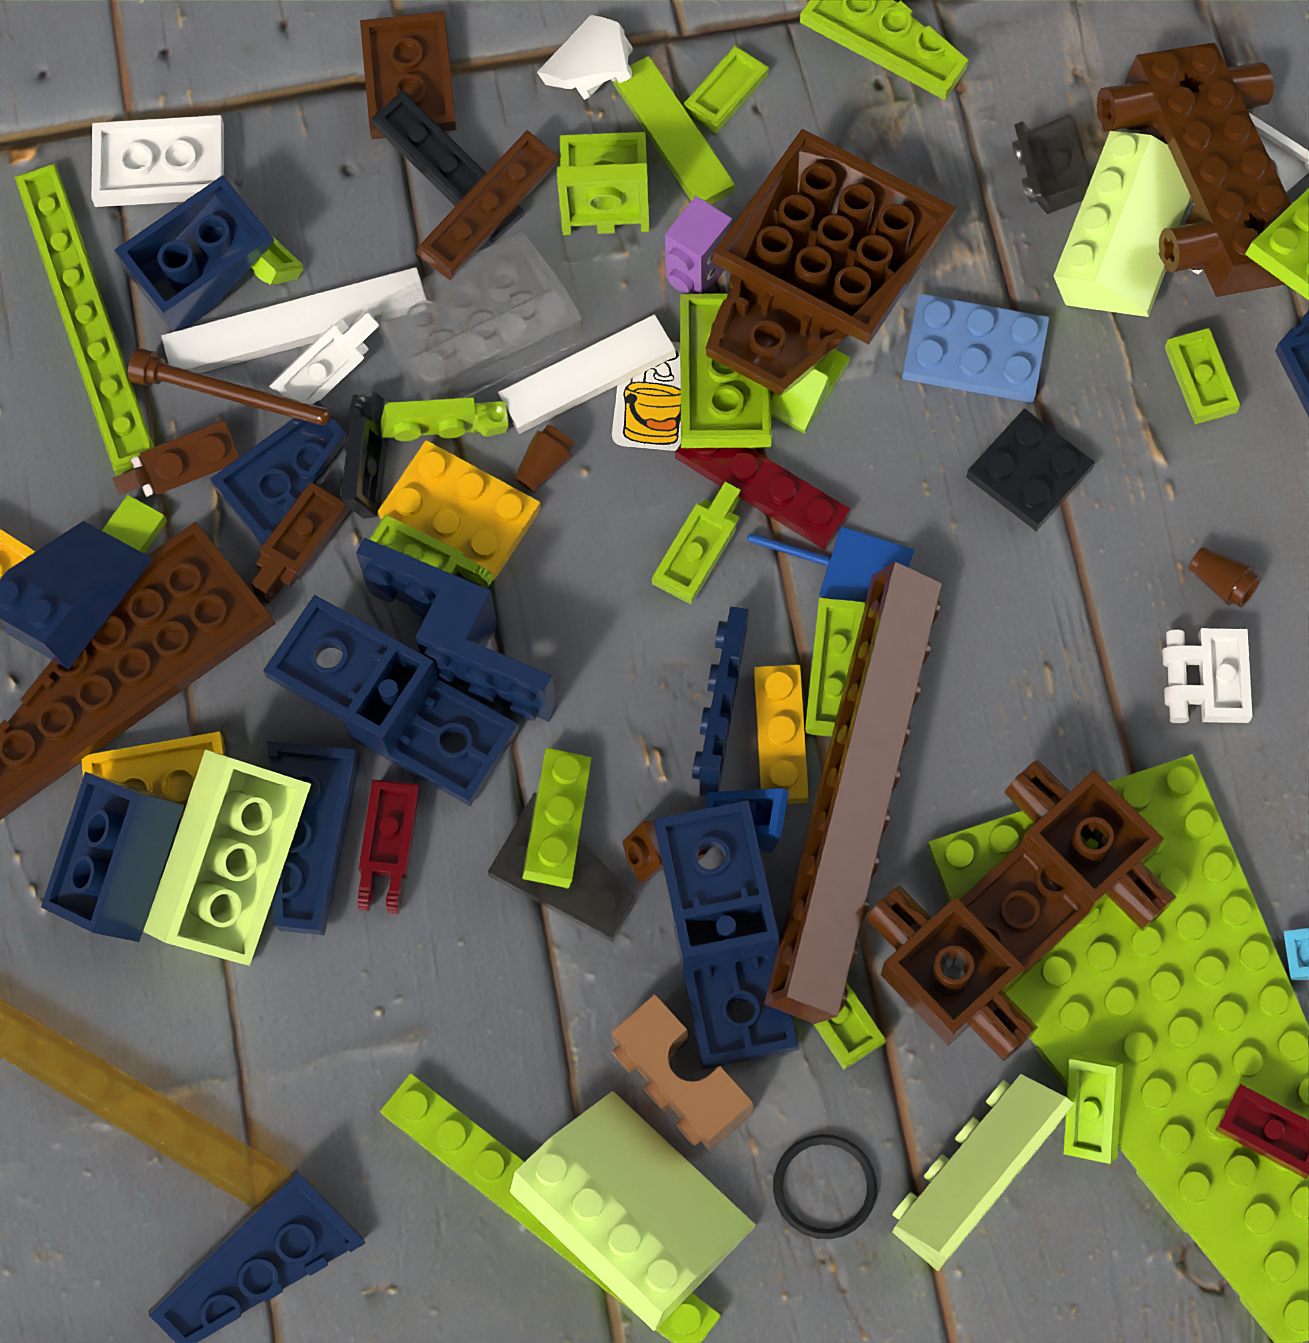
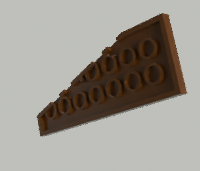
(160, 638)

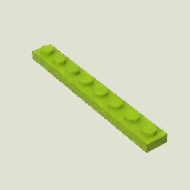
(491, 1170)

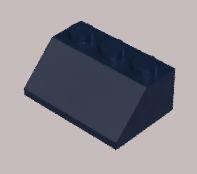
(112, 857)

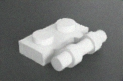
(1223, 675)

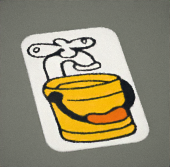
(650, 408)

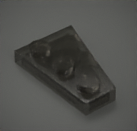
(594, 896)

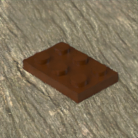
(409, 57)

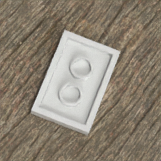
(155, 159)

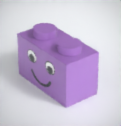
(691, 247)

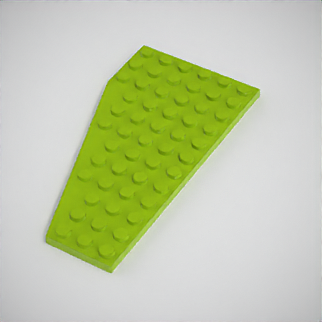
(1190, 1018)

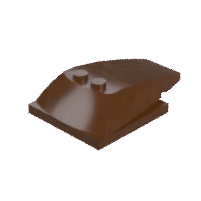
(818, 261)

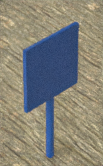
(851, 563)

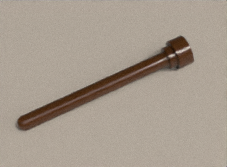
(148, 369)

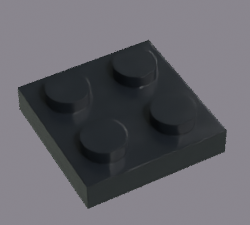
(1030, 469)

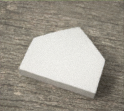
(590, 58)

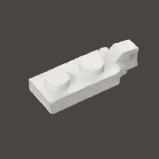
(325, 361)

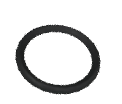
(820, 1233)

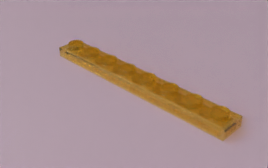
(137, 1109)

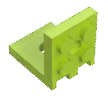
(603, 181)

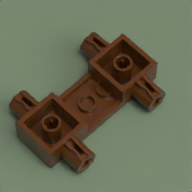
(1203, 117)
(1021, 908)

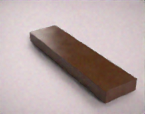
(488, 205)

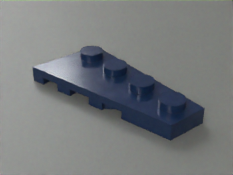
(723, 682)
(269, 1250)

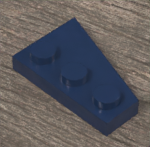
(276, 472)

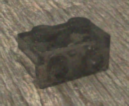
(1053, 163)

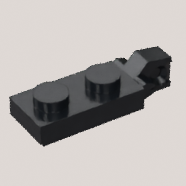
(364, 456)

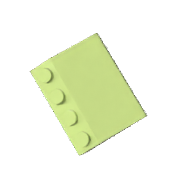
(630, 1208)

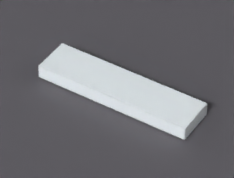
(587, 374)

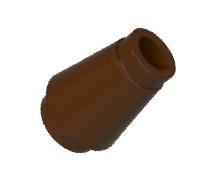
(543, 457)
(1225, 576)

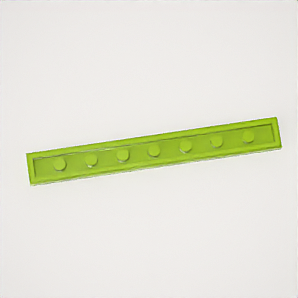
(85, 316)

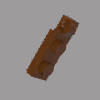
(179, 461)
(297, 540)

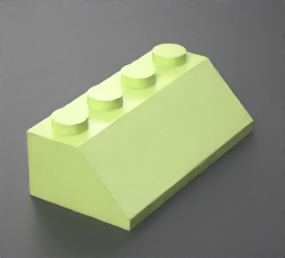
(1114, 242)
(226, 858)
(980, 1169)

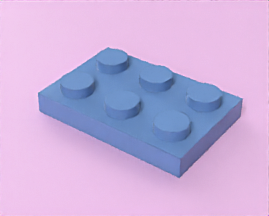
(975, 348)

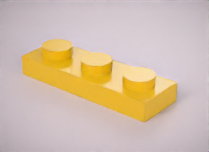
(781, 730)

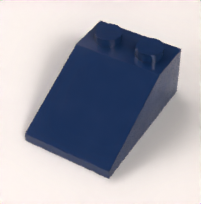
(195, 253)
(67, 591)

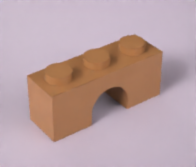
(705, 1107)

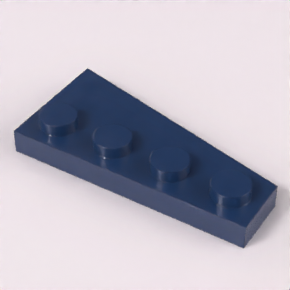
(313, 859)

